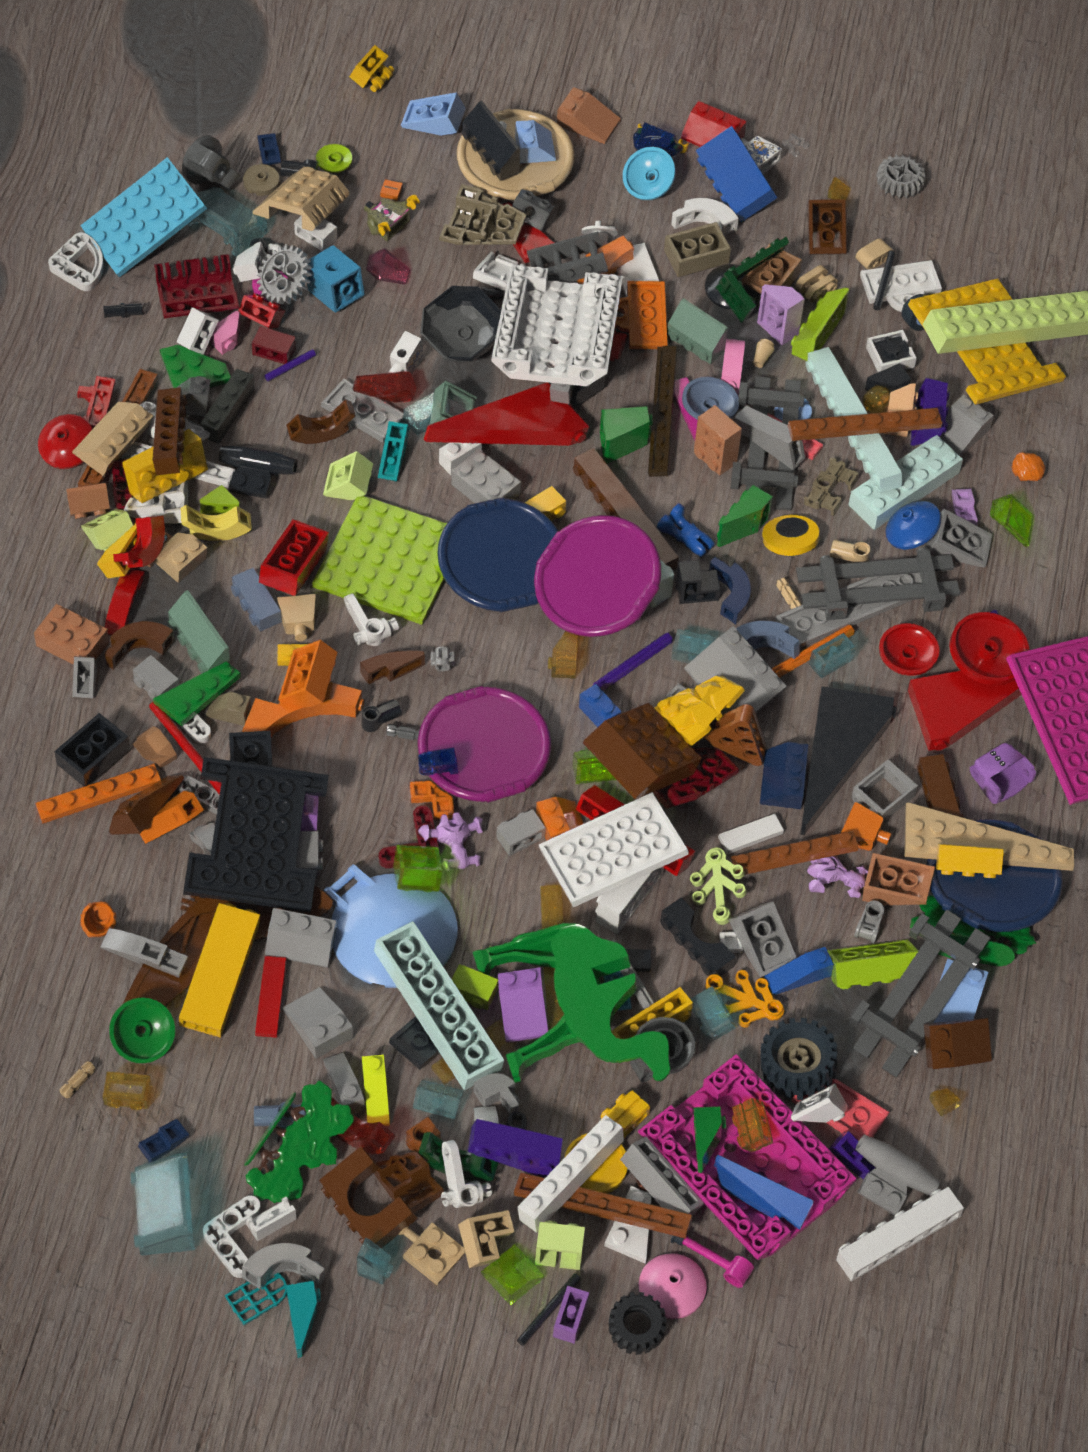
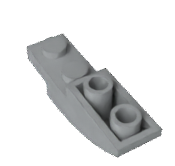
(144, 951)

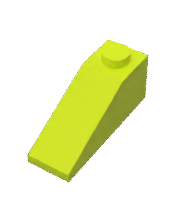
(375, 1089)

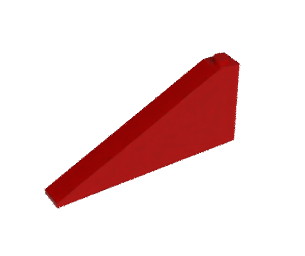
(516, 419)
(955, 705)

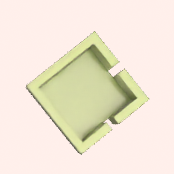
(561, 1238)

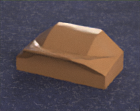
(155, 747)

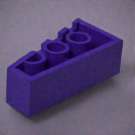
(515, 1147)

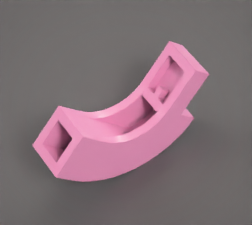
(733, 363)

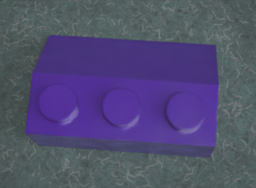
(931, 395)

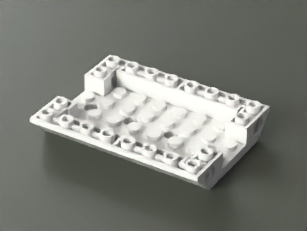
(532, 324)

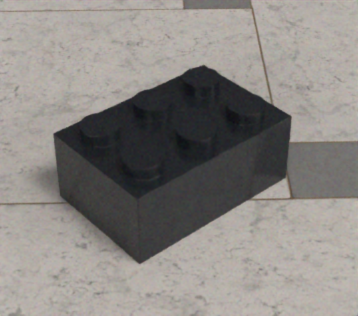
(92, 750)

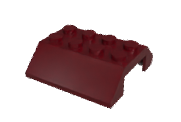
(196, 289)

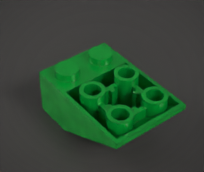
(745, 516)

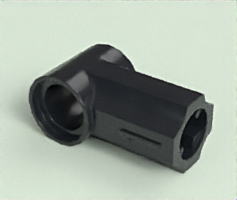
(288, 168)
(378, 715)

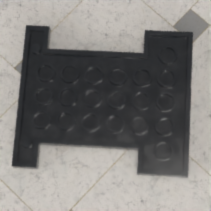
(256, 837)

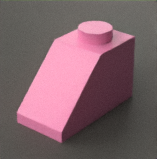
(226, 333)

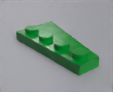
(195, 694)

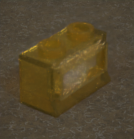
(127, 1090)

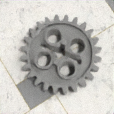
(293, 263)

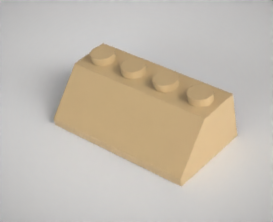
(113, 436)

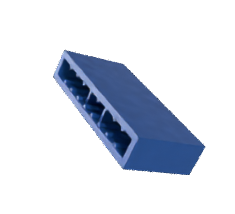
(735, 174)

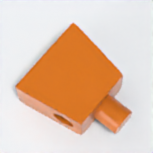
(866, 827)

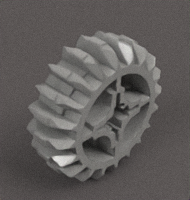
(901, 176)

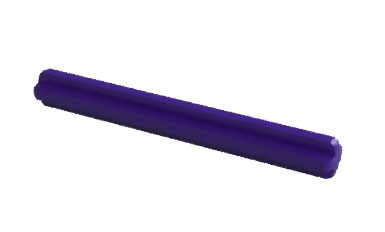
(634, 661)

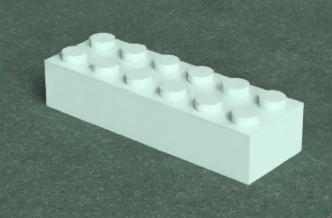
(922, 473)

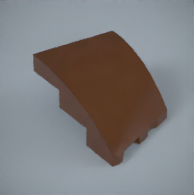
(410, 1179)

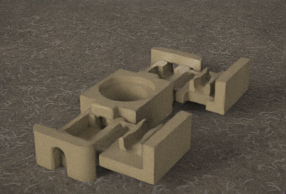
(821, 494)

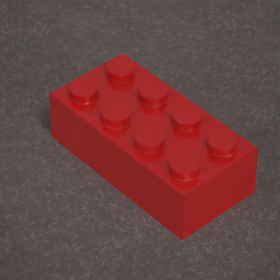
(293, 557)

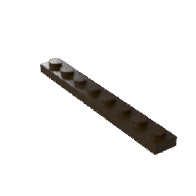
(662, 411)

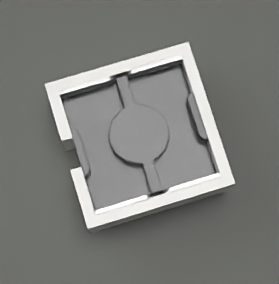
(890, 350)

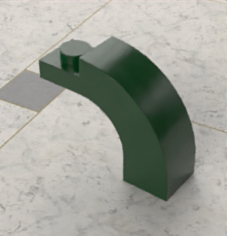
(473, 1166)

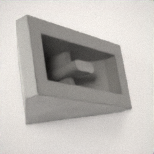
(84, 677)

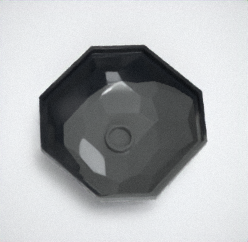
(461, 323)

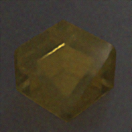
(944, 1101)

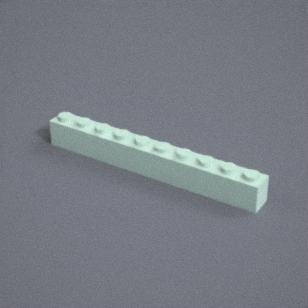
(844, 402)

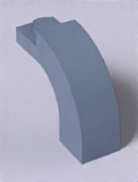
(770, 634)

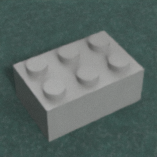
(484, 479)

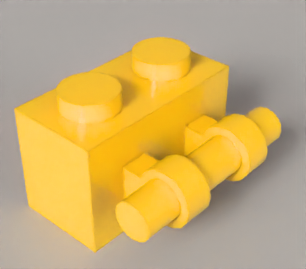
(369, 66)

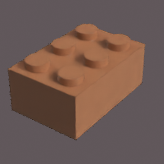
(717, 440)
(70, 635)

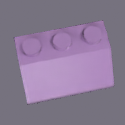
(780, 312)

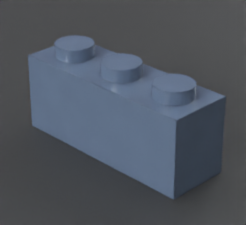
(256, 600)

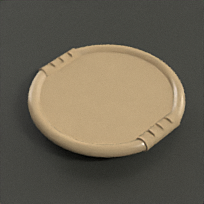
(534, 177)

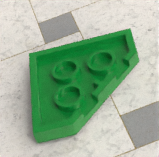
(185, 363)

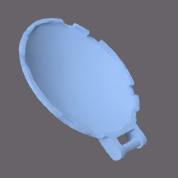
(378, 908)

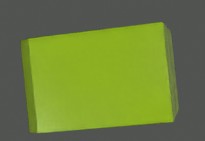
(218, 502)

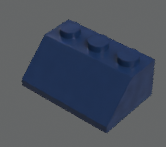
(784, 775)

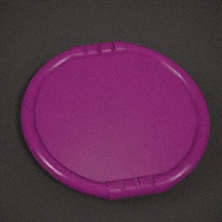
(597, 576)
(496, 739)

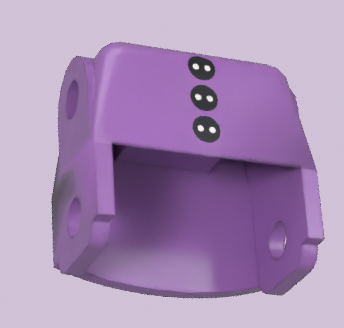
(1002, 773)

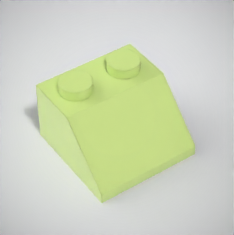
(348, 477)
(107, 528)

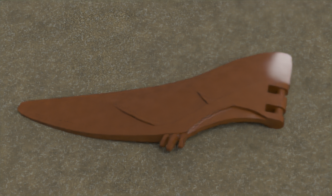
(189, 936)

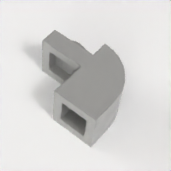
(497, 1088)

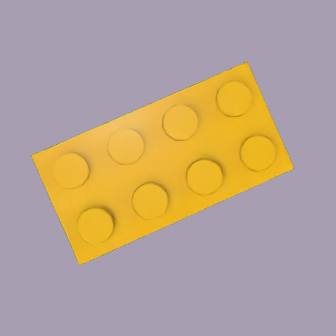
(141, 472)

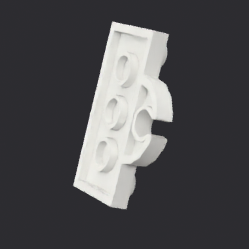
(903, 282)

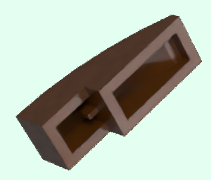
(391, 665)

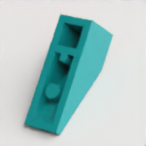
(393, 450)
(303, 1310)

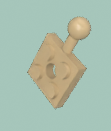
(431, 1239)

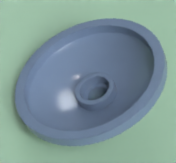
(705, 393)

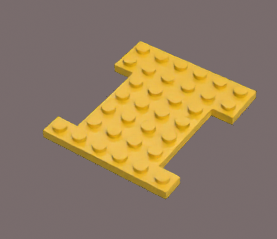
(997, 369)

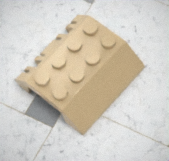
(308, 194)

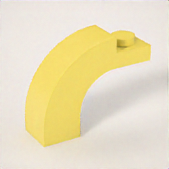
(216, 527)

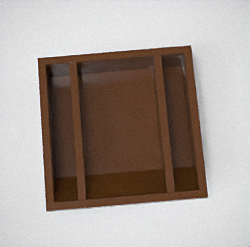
(642, 751)

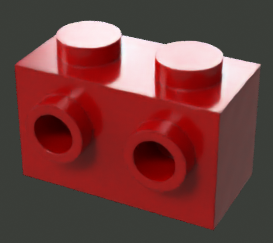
(261, 311)

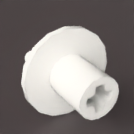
(604, 231)

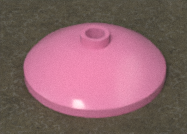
(676, 1298)

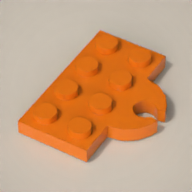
(644, 314)

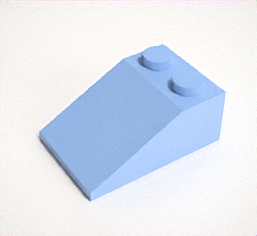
(435, 114)
(965, 998)

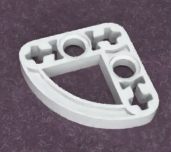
(67, 262)

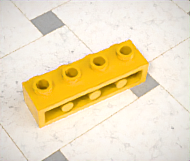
(674, 1005)

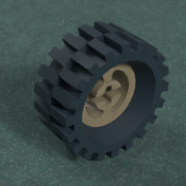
(798, 1042)

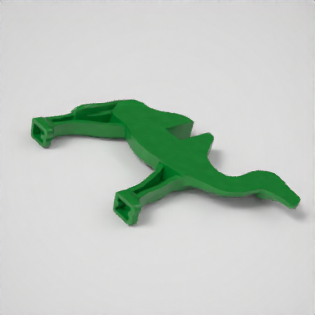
(585, 1002)

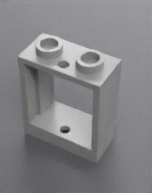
(895, 778)

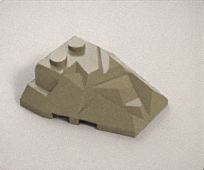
(482, 220)

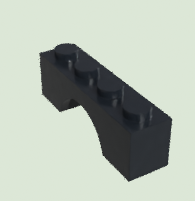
(713, 957)

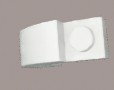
(706, 211)

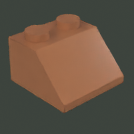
(88, 500)

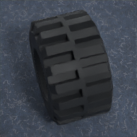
(640, 1304)

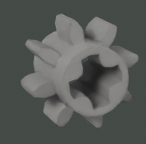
(442, 658)

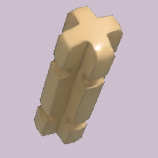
(788, 593)
(77, 1079)

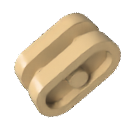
(816, 283)

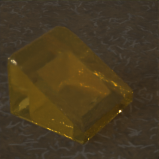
(838, 190)

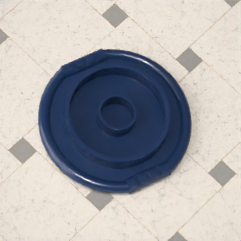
(493, 551)
(1000, 903)

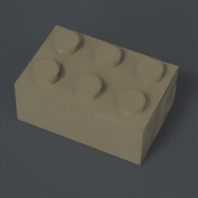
(697, 249)

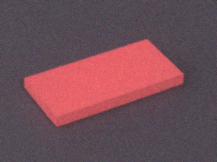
(861, 1116)

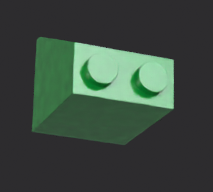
(624, 431)

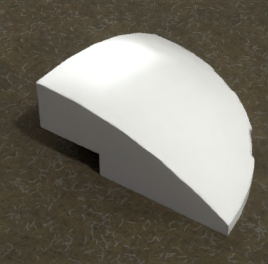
(165, 504)

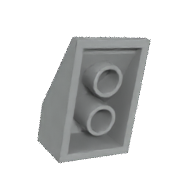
(965, 425)
(961, 540)
(763, 938)
(319, 1022)

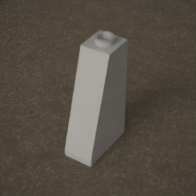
(771, 436)

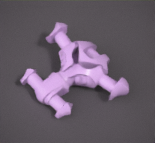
(453, 835)
(830, 870)

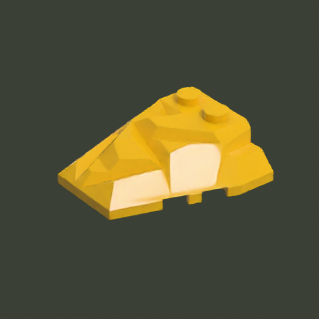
(696, 708)

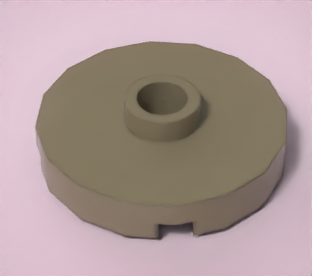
(261, 179)

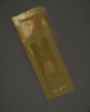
(564, 657)

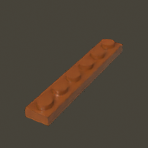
(796, 853)

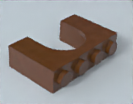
(341, 1185)

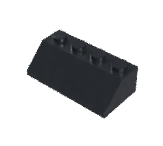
(491, 142)

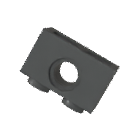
(542, 207)

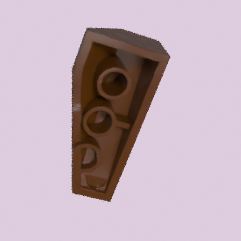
(141, 808)

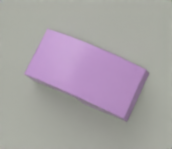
(964, 505)

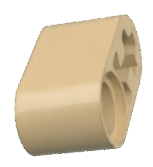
(873, 254)

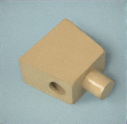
(298, 614)

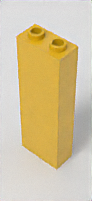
(219, 969)

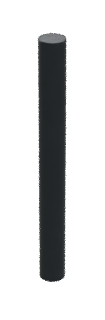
(884, 280)
(548, 1309)

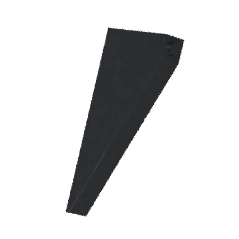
(844, 734)

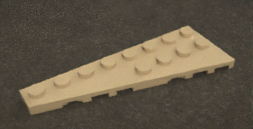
(929, 827)

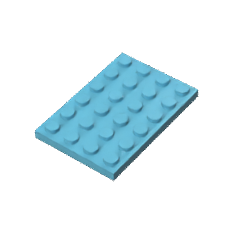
(143, 217)

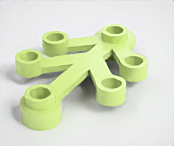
(717, 881)

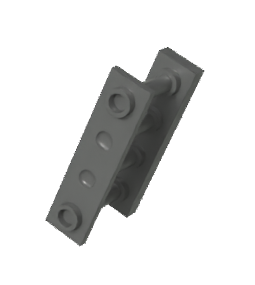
(572, 247)

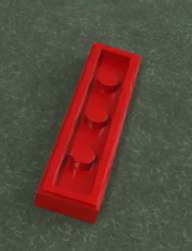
(270, 997)

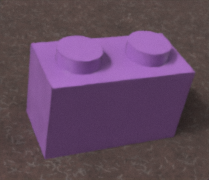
(571, 1314)

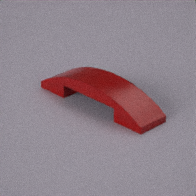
(122, 600)

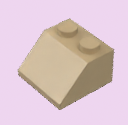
(181, 555)

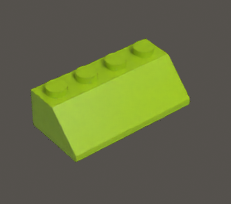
(820, 323)
(871, 963)

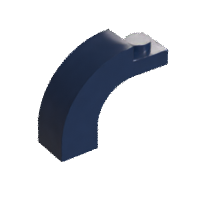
(737, 581)

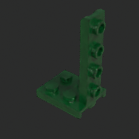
(733, 289)

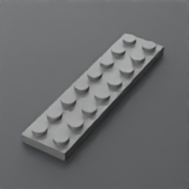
(811, 624)

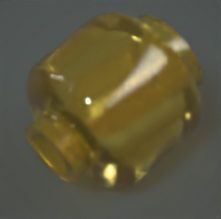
(876, 399)

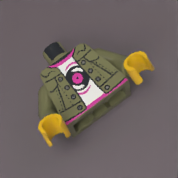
(389, 216)

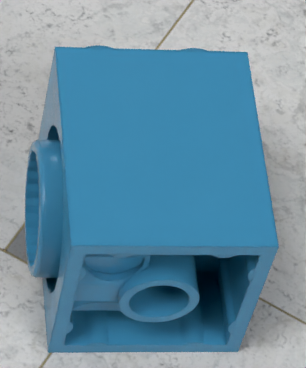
(335, 279)

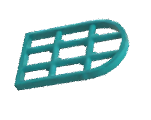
(254, 1304)

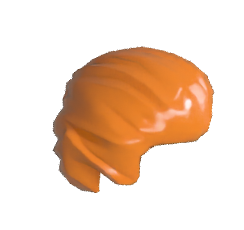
(1028, 467)
(97, 919)

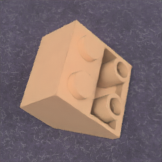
(902, 400)

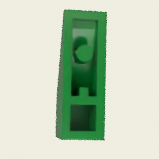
(708, 1133)

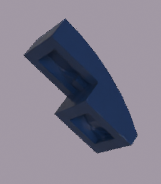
(268, 149)
(164, 1141)

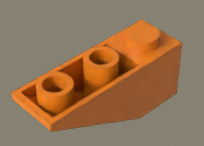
(172, 815)

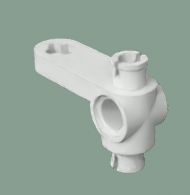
(367, 627)
(455, 1180)

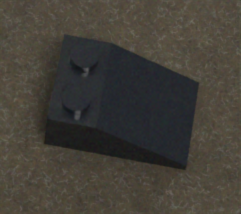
(251, 747)

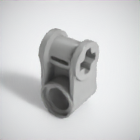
(868, 924)

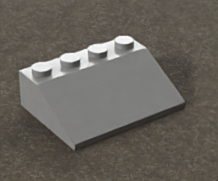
(739, 662)

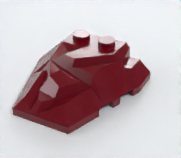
(711, 772)

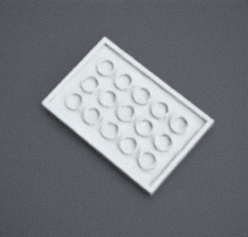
(613, 849)

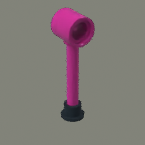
(736, 1271)

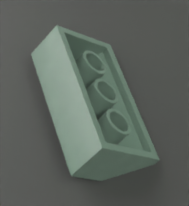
(197, 633)

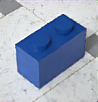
(597, 705)

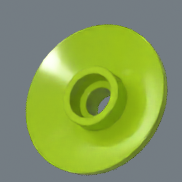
(334, 158)

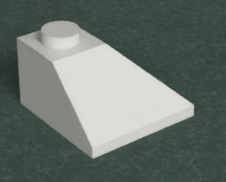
(821, 1106)

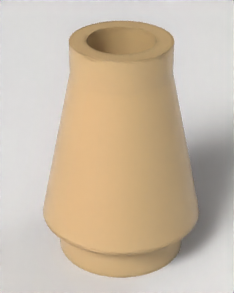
(763, 351)

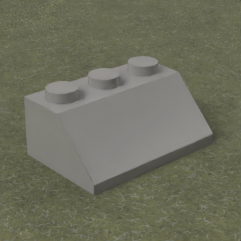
(300, 937)

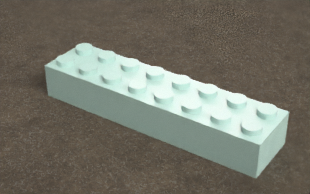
(438, 1005)

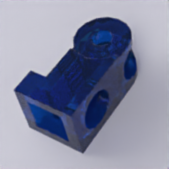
(438, 762)

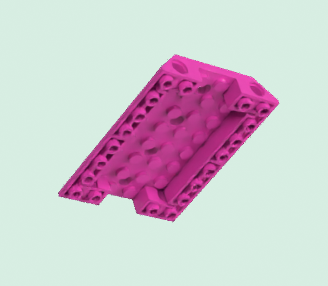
(793, 1160)

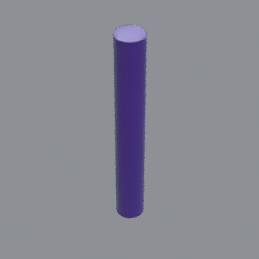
(290, 365)

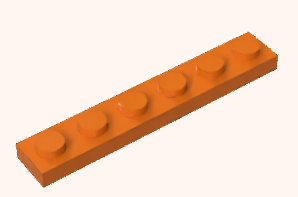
(97, 793)

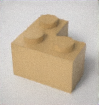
(480, 1236)

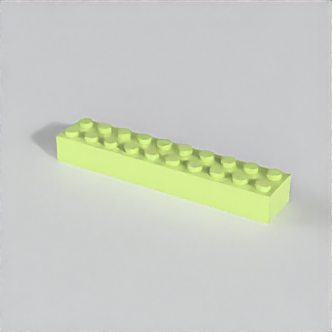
(1008, 322)

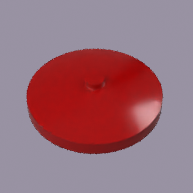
(982, 645)

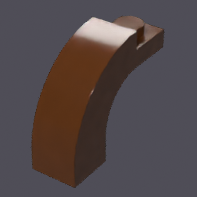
(321, 429)
(138, 635)

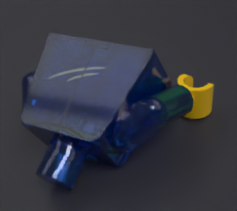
(655, 137)

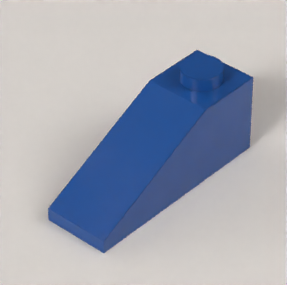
(800, 971)

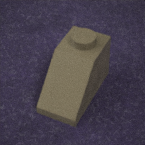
(230, 708)

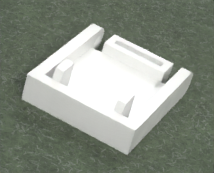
(494, 271)

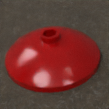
(57, 450)
(909, 641)

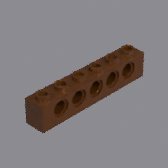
(169, 431)

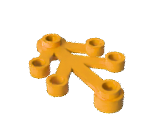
(748, 998)

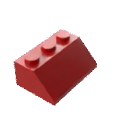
(708, 122)

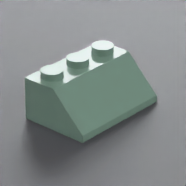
(697, 331)

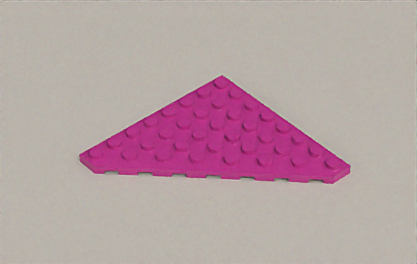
(1056, 695)

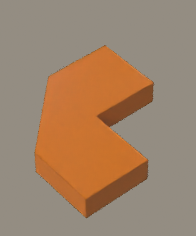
(429, 792)

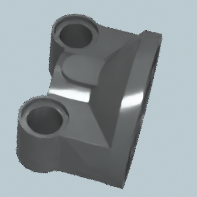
(205, 162)
(680, 1044)

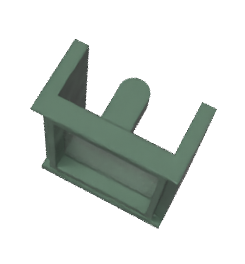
(450, 401)

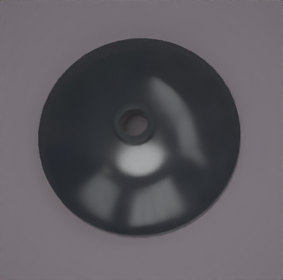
(712, 281)

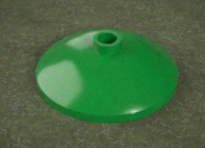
(156, 1038)

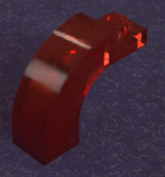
(370, 1136)

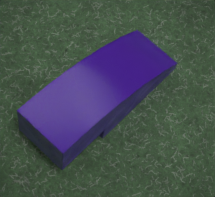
(845, 1150)

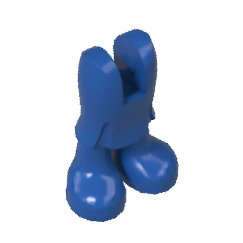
(690, 535)

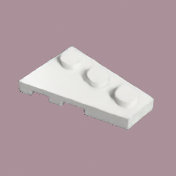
(628, 1238)

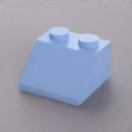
(534, 142)

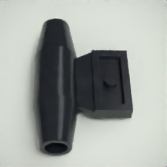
(255, 468)

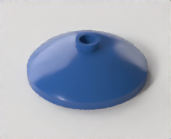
(913, 525)

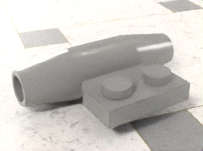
(893, 1174)

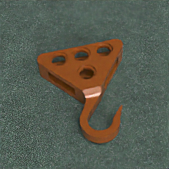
(732, 727)

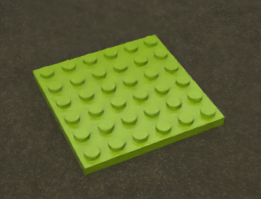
(385, 560)

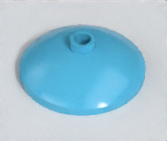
(644, 165)

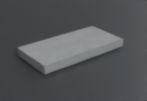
(370, 412)

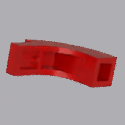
(148, 543)

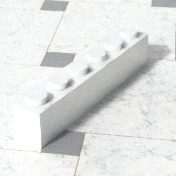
(571, 1173)
(899, 1234)

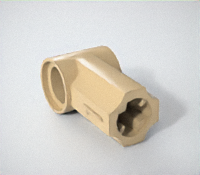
(851, 552)

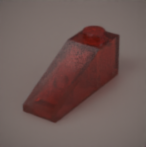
(388, 386)

